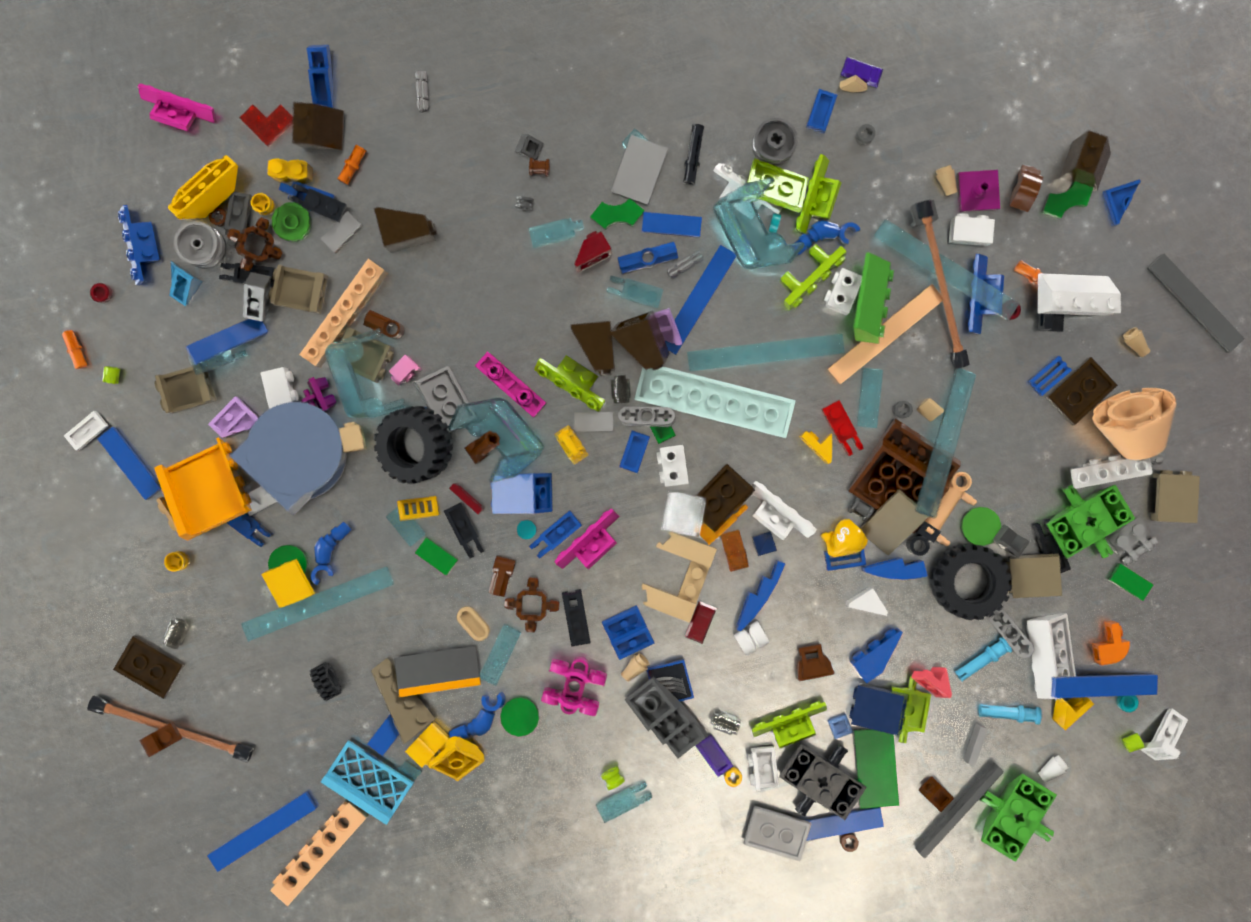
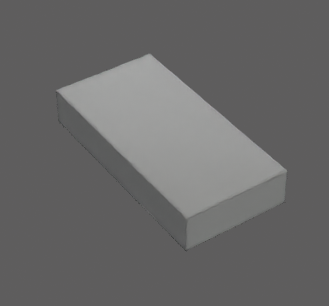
(341, 232)
(593, 421)
(975, 744)

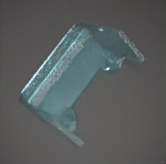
(746, 231)
(339, 358)
(517, 440)

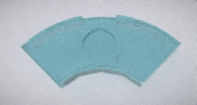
(406, 769)

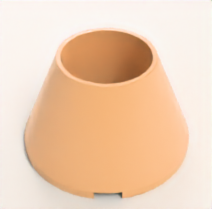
(1137, 421)

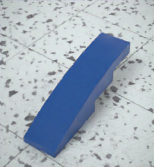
(754, 602)

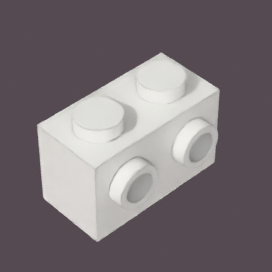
(971, 230)
(843, 292)
(279, 386)
(673, 465)

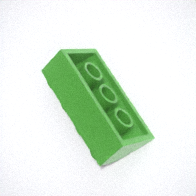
(872, 299)

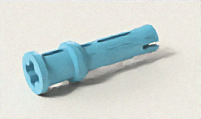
(991, 654)
(1019, 714)

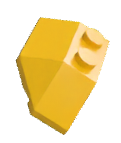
(205, 190)

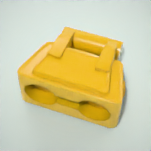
(571, 444)

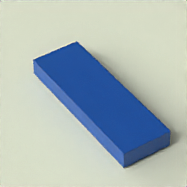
(671, 224)

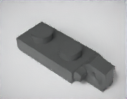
(237, 213)

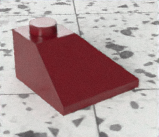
(592, 251)

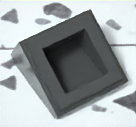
(529, 146)

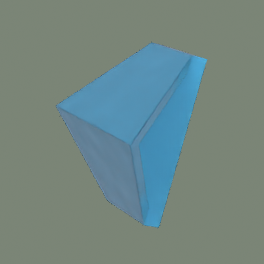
(183, 284)

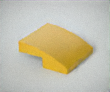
(288, 583)

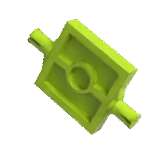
(916, 709)

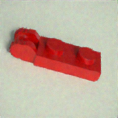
(842, 426)

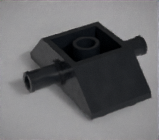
(836, 793)

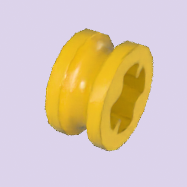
(738, 779)

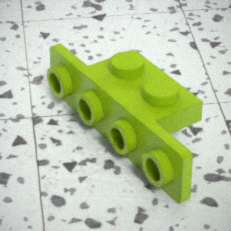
(820, 196)
(573, 379)
(792, 727)

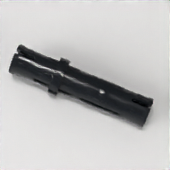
(692, 161)

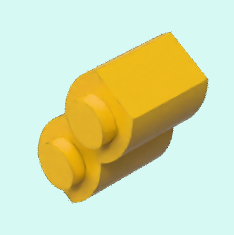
(289, 171)
(427, 744)

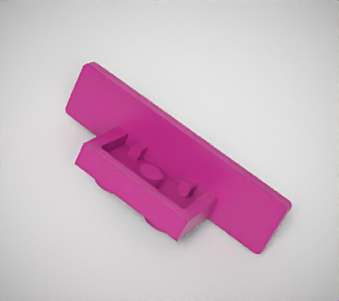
(174, 109)
(592, 544)

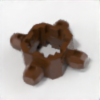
(262, 225)
(511, 603)

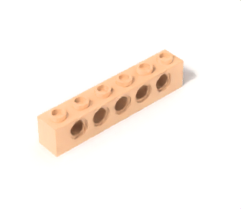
(344, 312)
(287, 890)

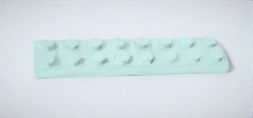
(716, 400)

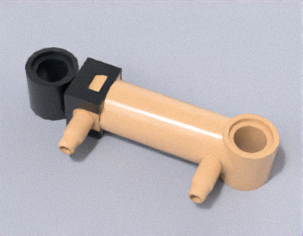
(930, 528)

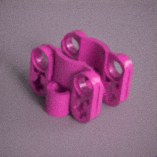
(554, 696)

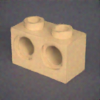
(352, 437)

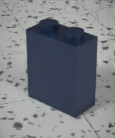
(878, 709)

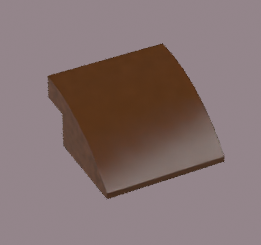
(895, 465)

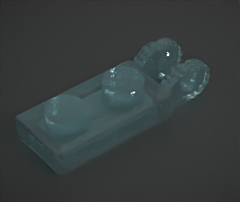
(637, 292)
(217, 361)
(622, 802)

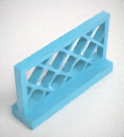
(362, 798)

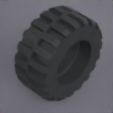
(392, 450)
(996, 587)

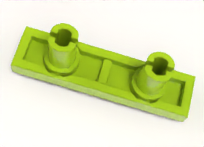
(799, 289)

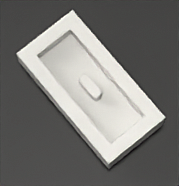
(86, 430)

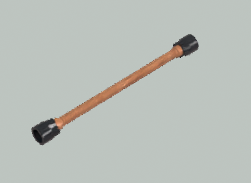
(925, 212)
(102, 706)

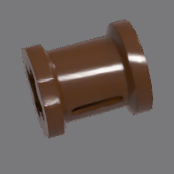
(539, 167)

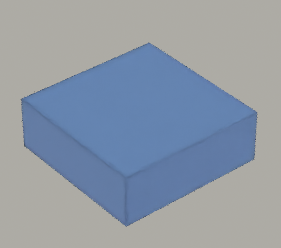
(840, 726)

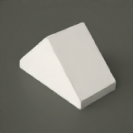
(867, 601)

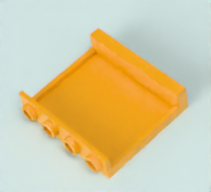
(204, 490)

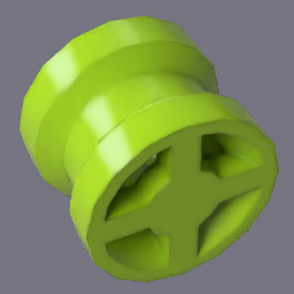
(612, 778)

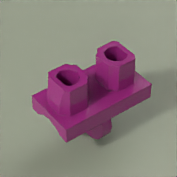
(316, 387)

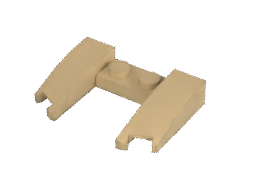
(685, 603)

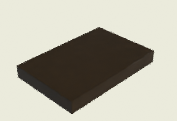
(1082, 391)
(724, 496)
(149, 666)

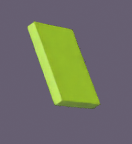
(786, 190)

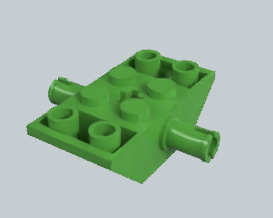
(1106, 514)
(1011, 833)

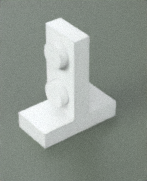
(1166, 737)

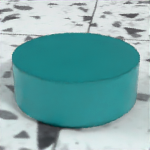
(774, 224)
(526, 529)
(1128, 703)

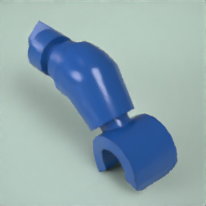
(826, 230)
(324, 548)
(483, 721)

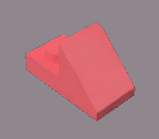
(934, 681)

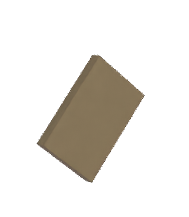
(893, 522)

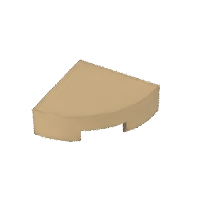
(853, 84)

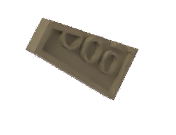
(407, 712)

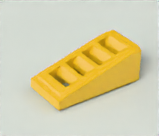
(401, 511)

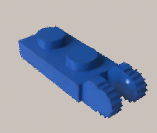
(247, 526)
(557, 533)

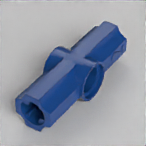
(660, 254)

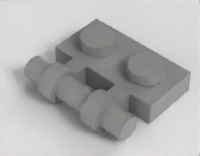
(1128, 535)

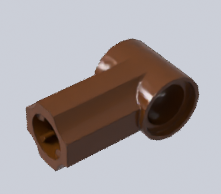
(375, 321)
(482, 446)
(502, 571)

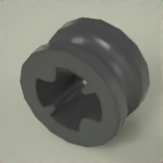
(871, 130)
(524, 203)
(900, 404)

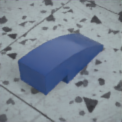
(320, 75)
(896, 569)
(384, 736)

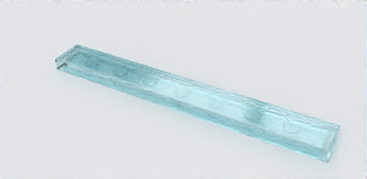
(954, 274)
(765, 352)
(945, 443)
(317, 603)

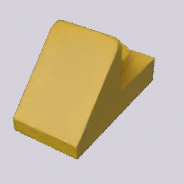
(822, 449)
(1069, 712)

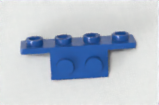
(140, 243)
(977, 309)

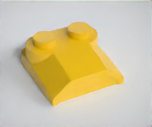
(457, 758)

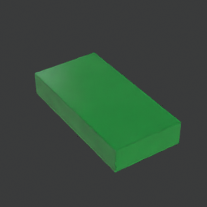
(436, 556)
(1130, 582)

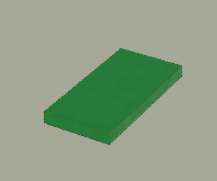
(876, 768)

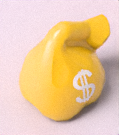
(845, 539)

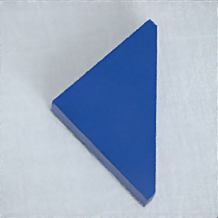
(1119, 199)

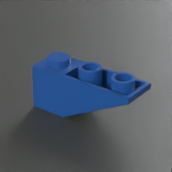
(874, 659)

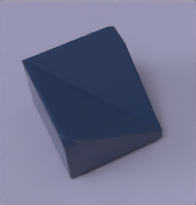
(764, 543)

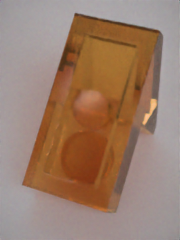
(734, 550)

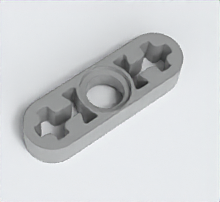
(661, 412)
(1006, 617)

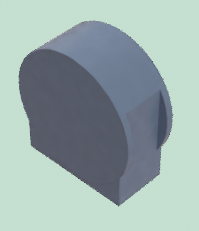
(293, 453)

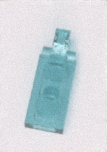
(554, 232)

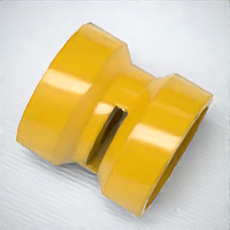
(259, 203)
(173, 563)

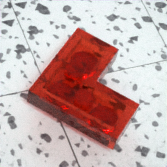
(268, 128)

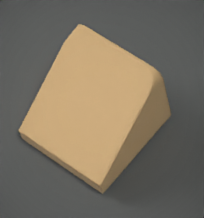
(930, 409)

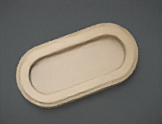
(473, 623)

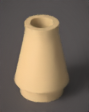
(947, 180)
(1135, 339)
(636, 666)

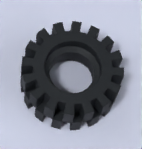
(325, 681)

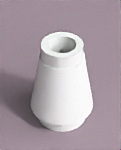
(1053, 768)

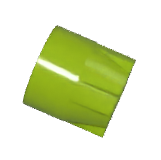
(111, 375)
(1133, 743)

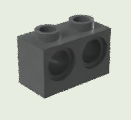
(256, 296)

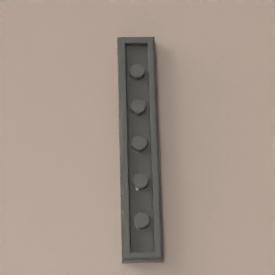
(1196, 303)
(959, 810)

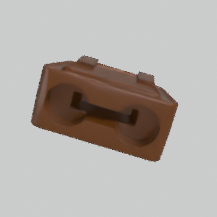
(813, 667)

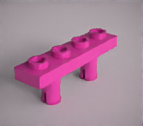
(510, 384)

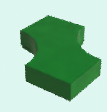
(1076, 195)
(607, 215)

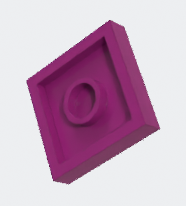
(978, 191)

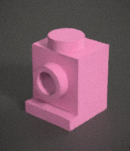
(404, 370)

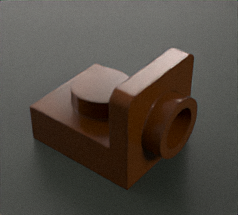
(936, 794)

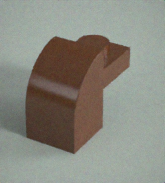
(1027, 188)
(160, 739)

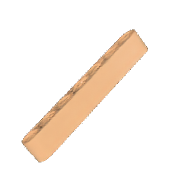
(894, 327)

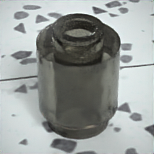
(620, 389)
(175, 633)
(725, 723)

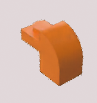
(1114, 648)

